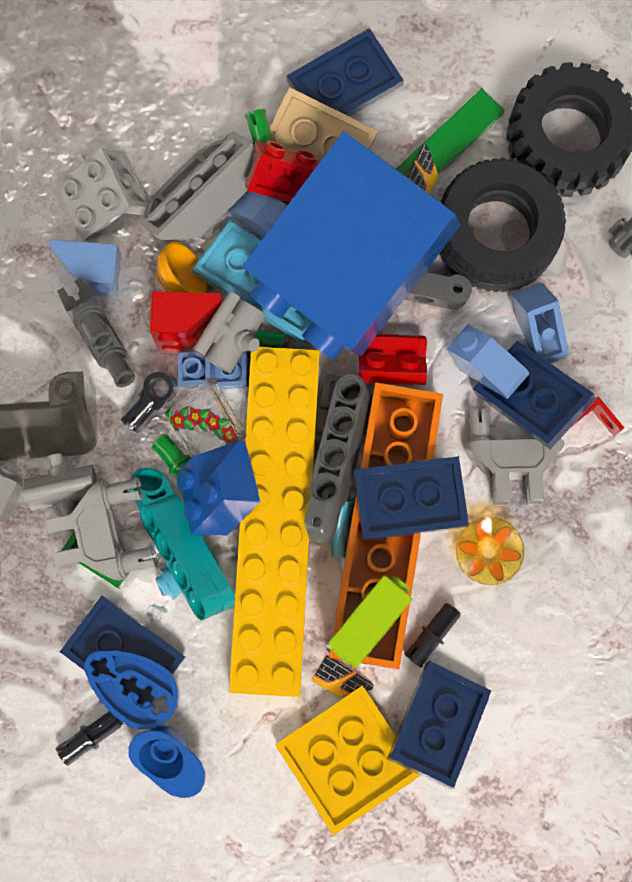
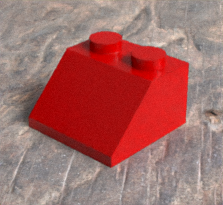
(181, 318)

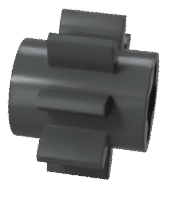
(622, 237)

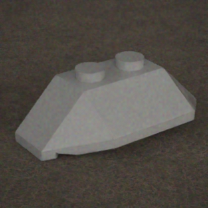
(200, 190)

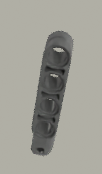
(322, 511)

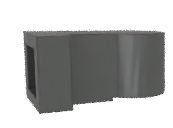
(441, 291)

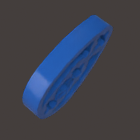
(127, 708)

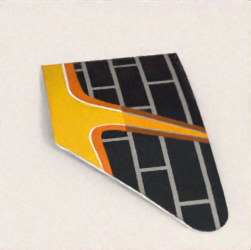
(423, 170)
(338, 678)

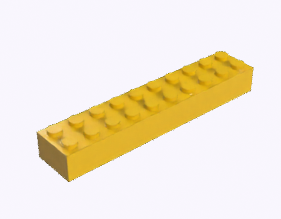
(274, 534)

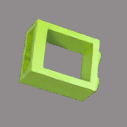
(370, 621)

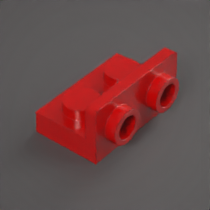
(279, 171)
(394, 360)

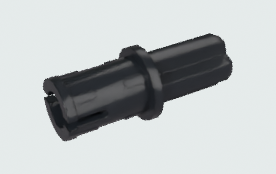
(433, 634)
(88, 738)

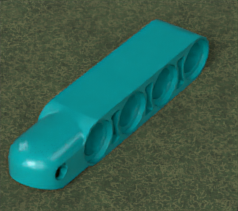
(183, 552)

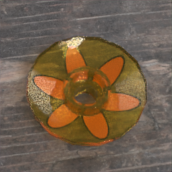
(507, 551)

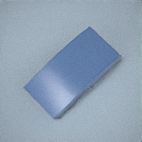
(195, 369)

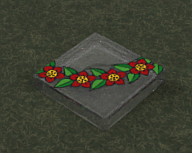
(205, 419)

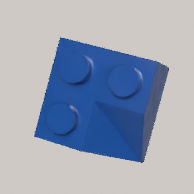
(218, 489)

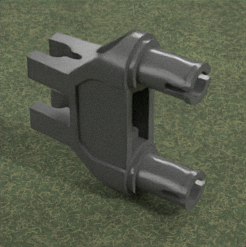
(97, 333)

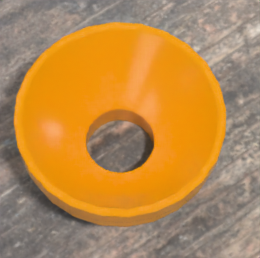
(175, 270)

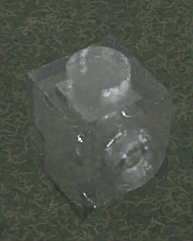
(144, 604)

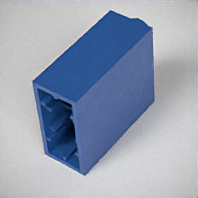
(349, 248)

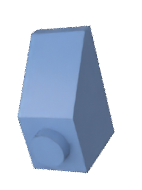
(257, 212)
(92, 262)
(541, 322)
(486, 361)

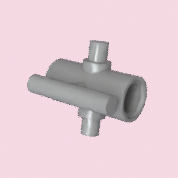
(230, 332)
(59, 487)

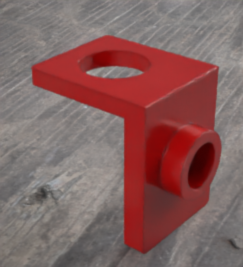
(603, 412)

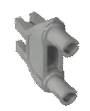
(509, 460)
(98, 533)

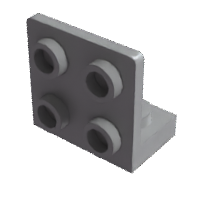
(102, 191)

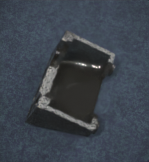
(54, 426)

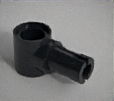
(149, 400)

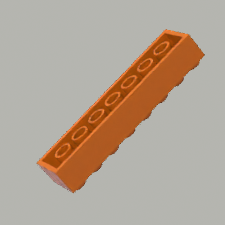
(399, 431)

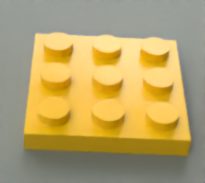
(345, 761)

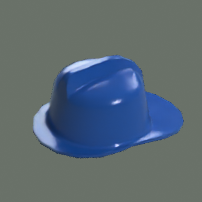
(167, 761)

